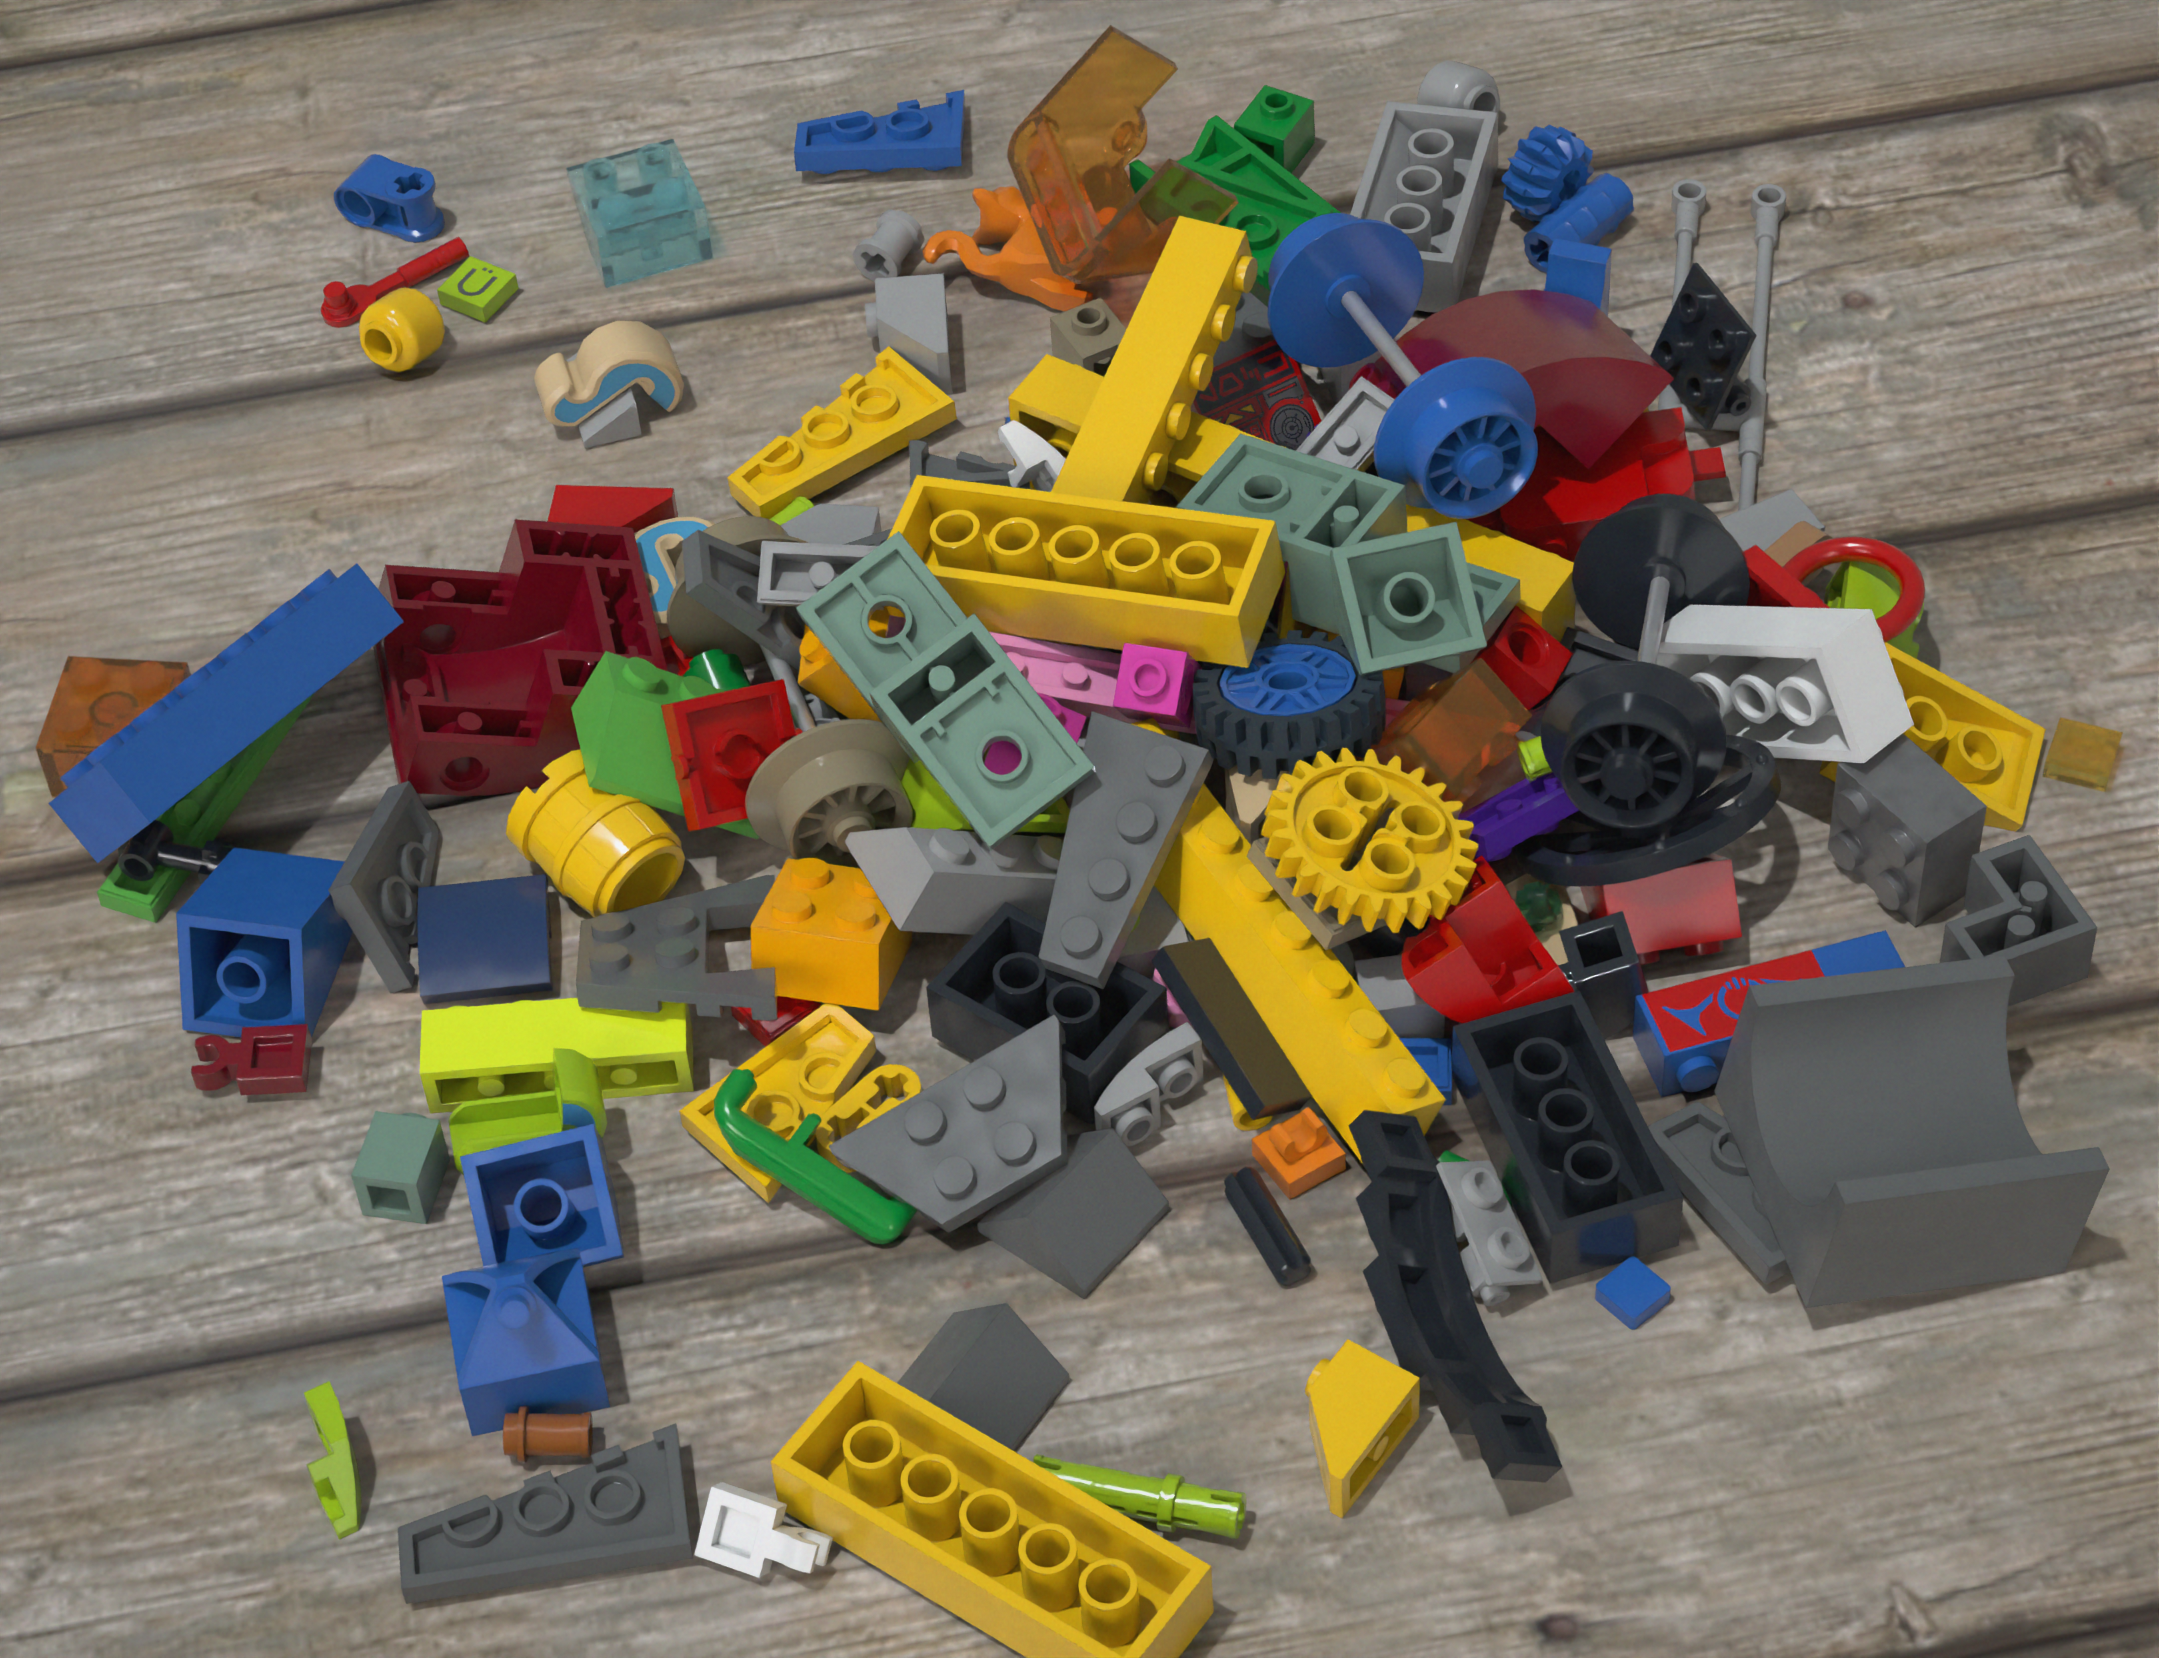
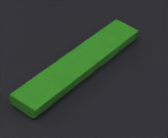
(193, 822)

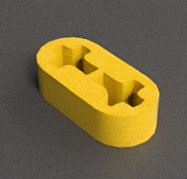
(864, 1104)

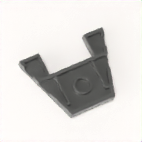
(663, 955)

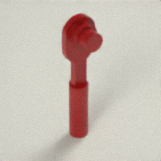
(346, 305)

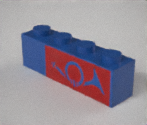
(1690, 1026)

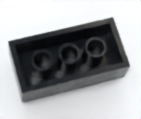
(1566, 1137)

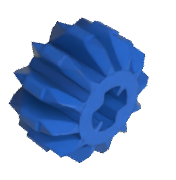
(1546, 171)

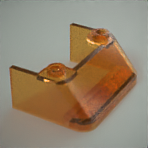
(1074, 159)

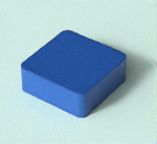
(1632, 1292)

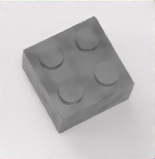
(1906, 829)

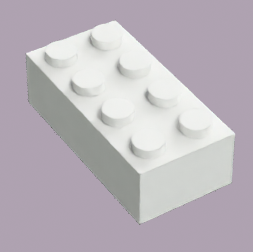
(1792, 677)

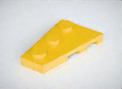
(794, 1078)

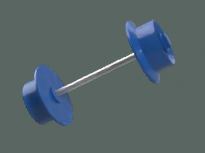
(1453, 434)

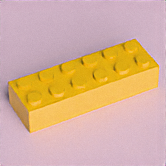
(1097, 567)
(986, 1529)

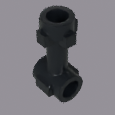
(155, 848)

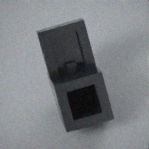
(1604, 970)

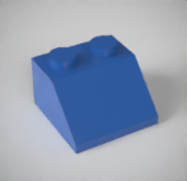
(544, 1198)

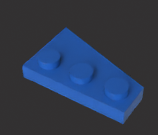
(903, 139)

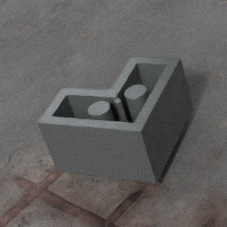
(2028, 915)

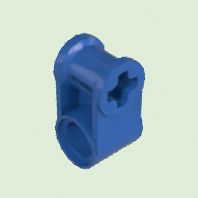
(391, 199)

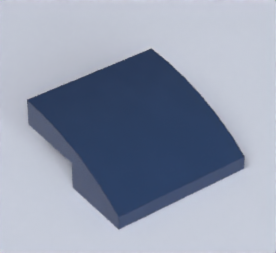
(484, 939)

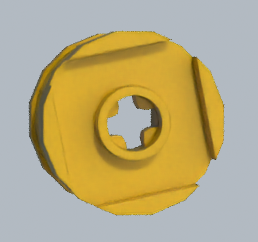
(593, 843)

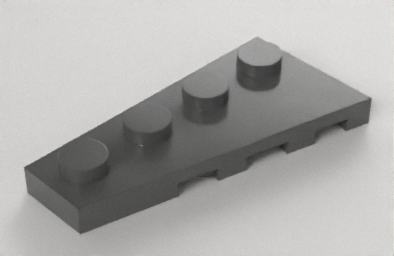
(585, 1522)

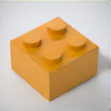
(827, 936)

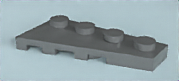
(727, 584)
(1117, 843)

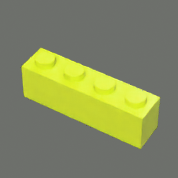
(511, 1046)

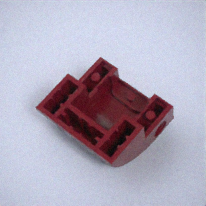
(1577, 361)
(495, 659)

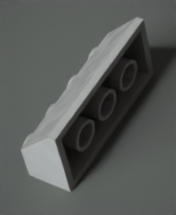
(1433, 183)

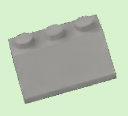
(952, 879)

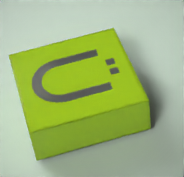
(477, 289)

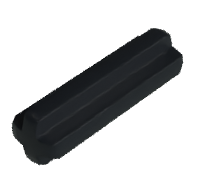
(1267, 1226)

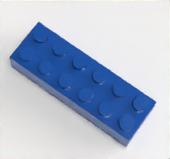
(222, 709)

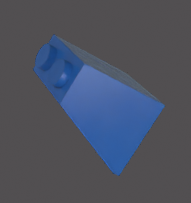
(260, 943)

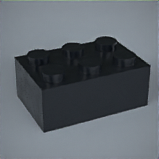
(1002, 989)

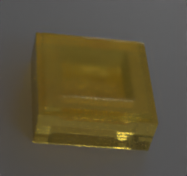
(2082, 754)

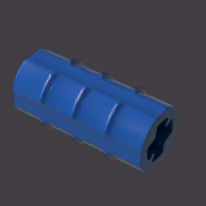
(1582, 219)

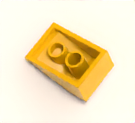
(1969, 737)

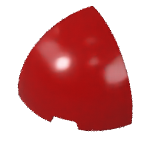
(1481, 955)

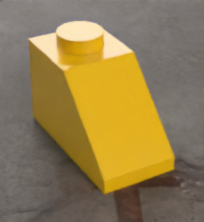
(1357, 1419)

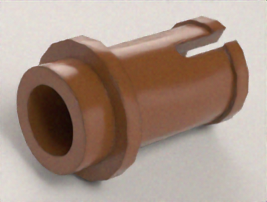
(547, 1434)

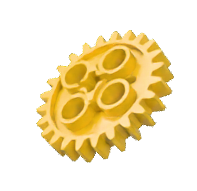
(1407, 867)

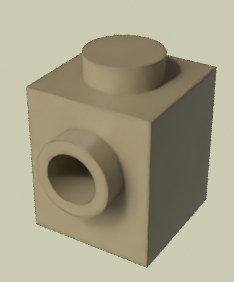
(1087, 335)

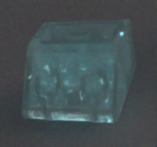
(640, 212)

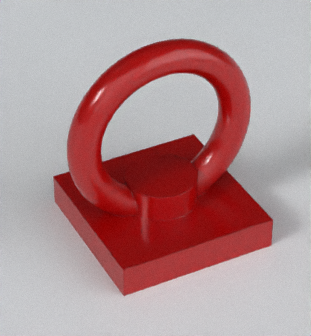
(1783, 587)

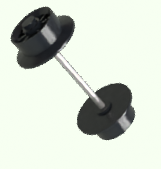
(1633, 733)

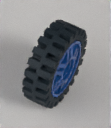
(1288, 705)

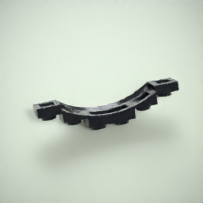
(1430, 1306)

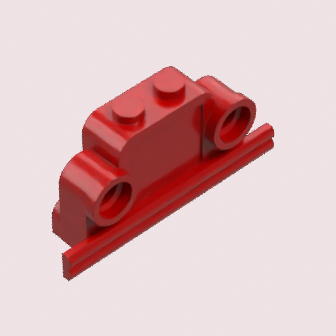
(1569, 499)

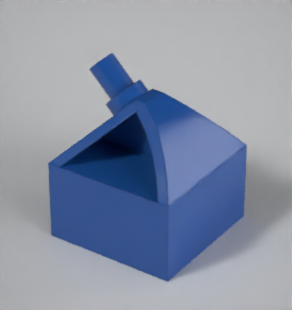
(525, 1339)

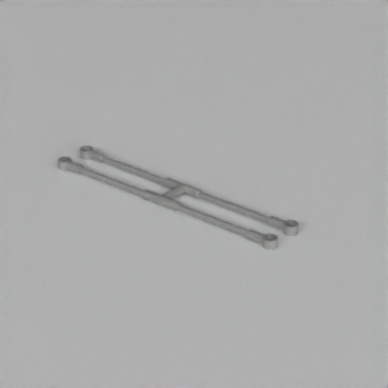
(1767, 209)

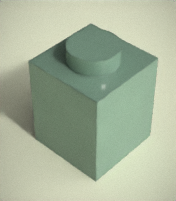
(400, 1167)

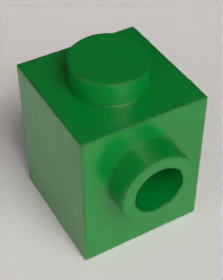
(1279, 125)

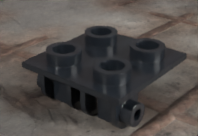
(1705, 350)

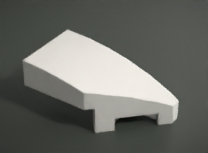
(1034, 457)

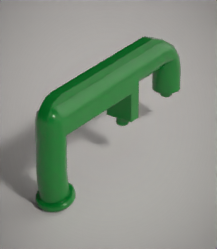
(804, 1169)

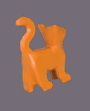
(1022, 260)

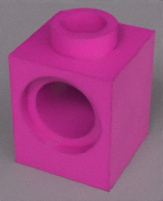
(1156, 685)

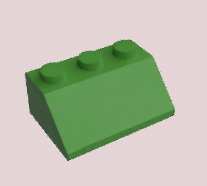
(626, 734)

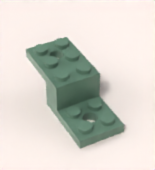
(1321, 509)
(945, 690)

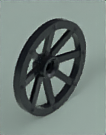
(1690, 835)

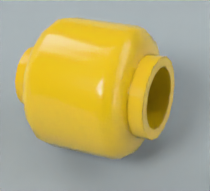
(401, 329)

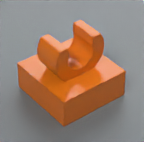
(1299, 1153)

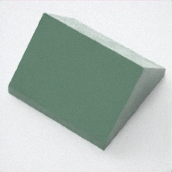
(1405, 599)

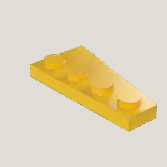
(852, 433)

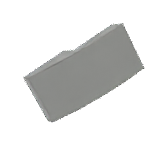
(1157, 1073)

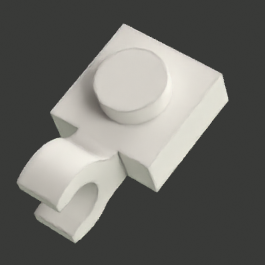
(748, 1534)

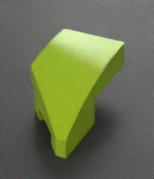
(336, 1474)

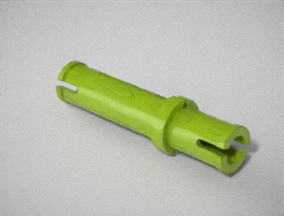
(1155, 1499)

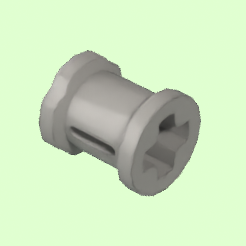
(883, 253)

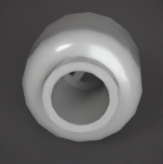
(1459, 86)

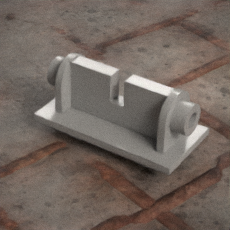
(1483, 1215)

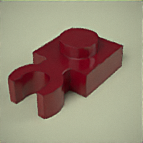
(262, 1063)

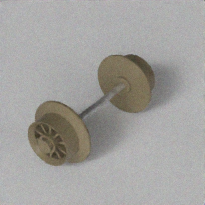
(830, 774)

